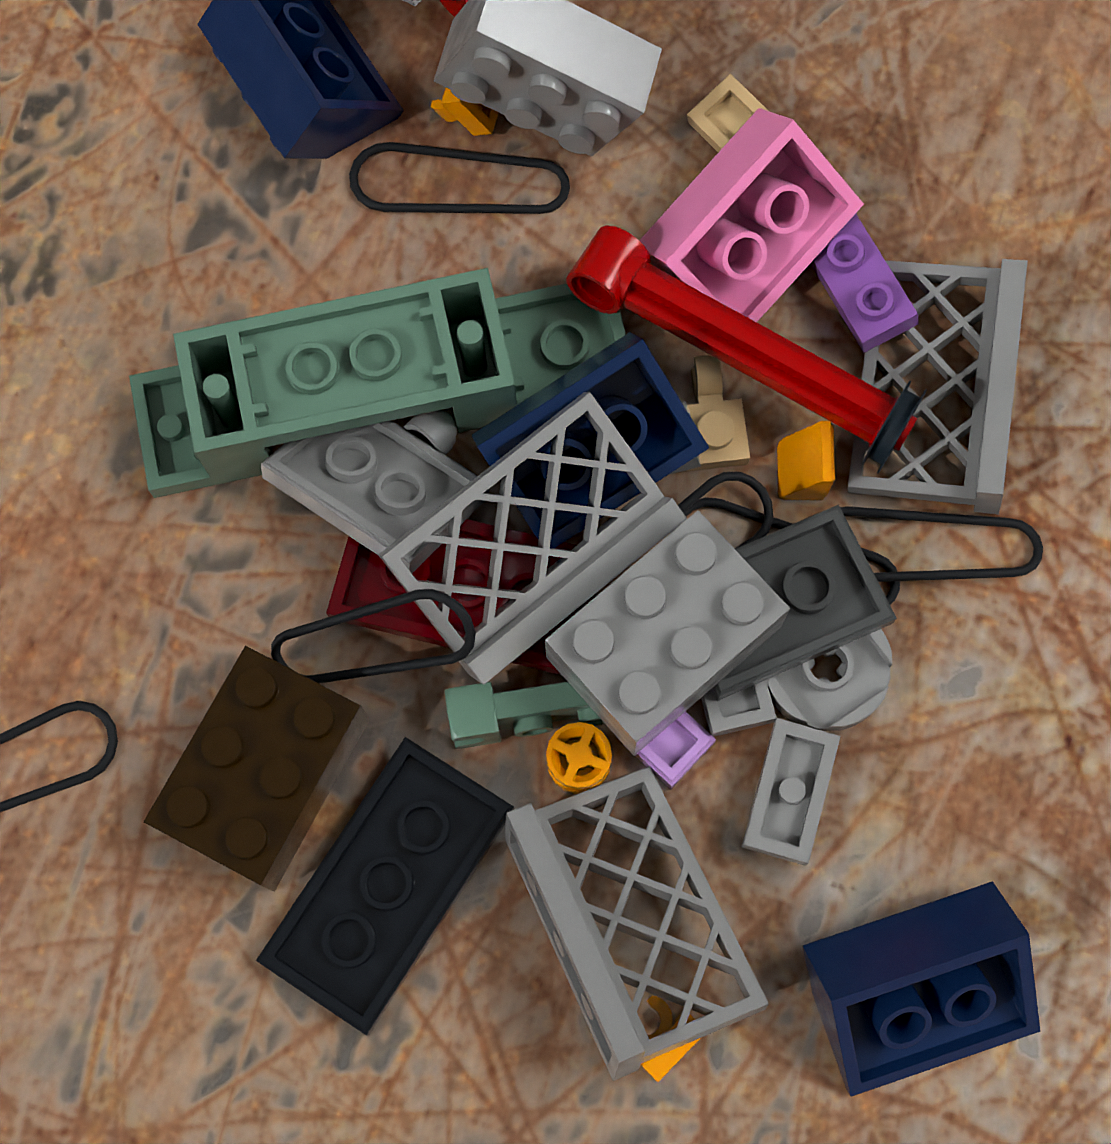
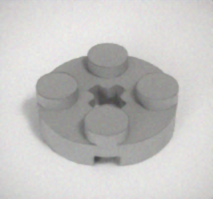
(838, 703)

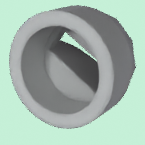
(435, 429)

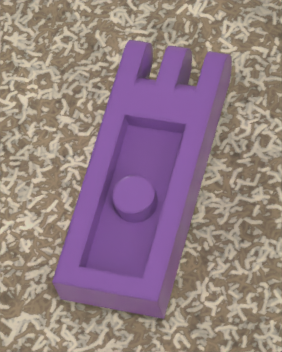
(864, 287)

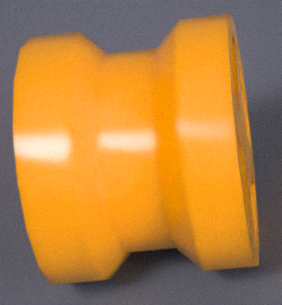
(583, 747)

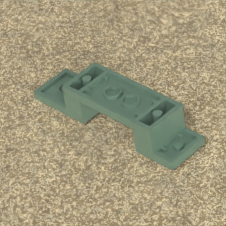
(352, 368)

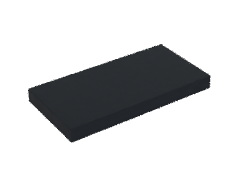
(385, 886)

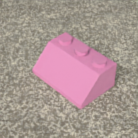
(753, 216)

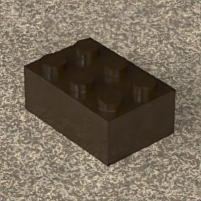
(258, 768)

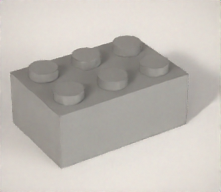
(549, 69)
(666, 632)

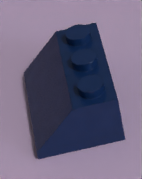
(300, 73)
(639, 405)
(924, 987)

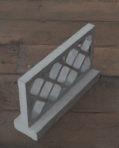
(992, 393)
(569, 581)
(579, 944)

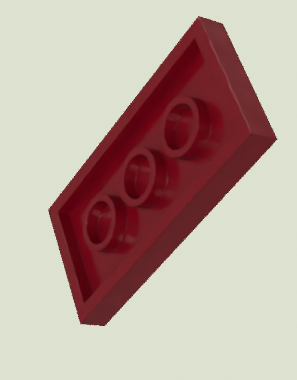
(367, 580)

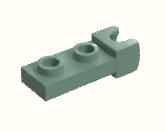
(480, 714)

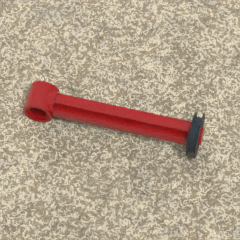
(618, 275)

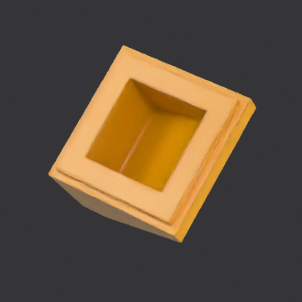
(806, 463)

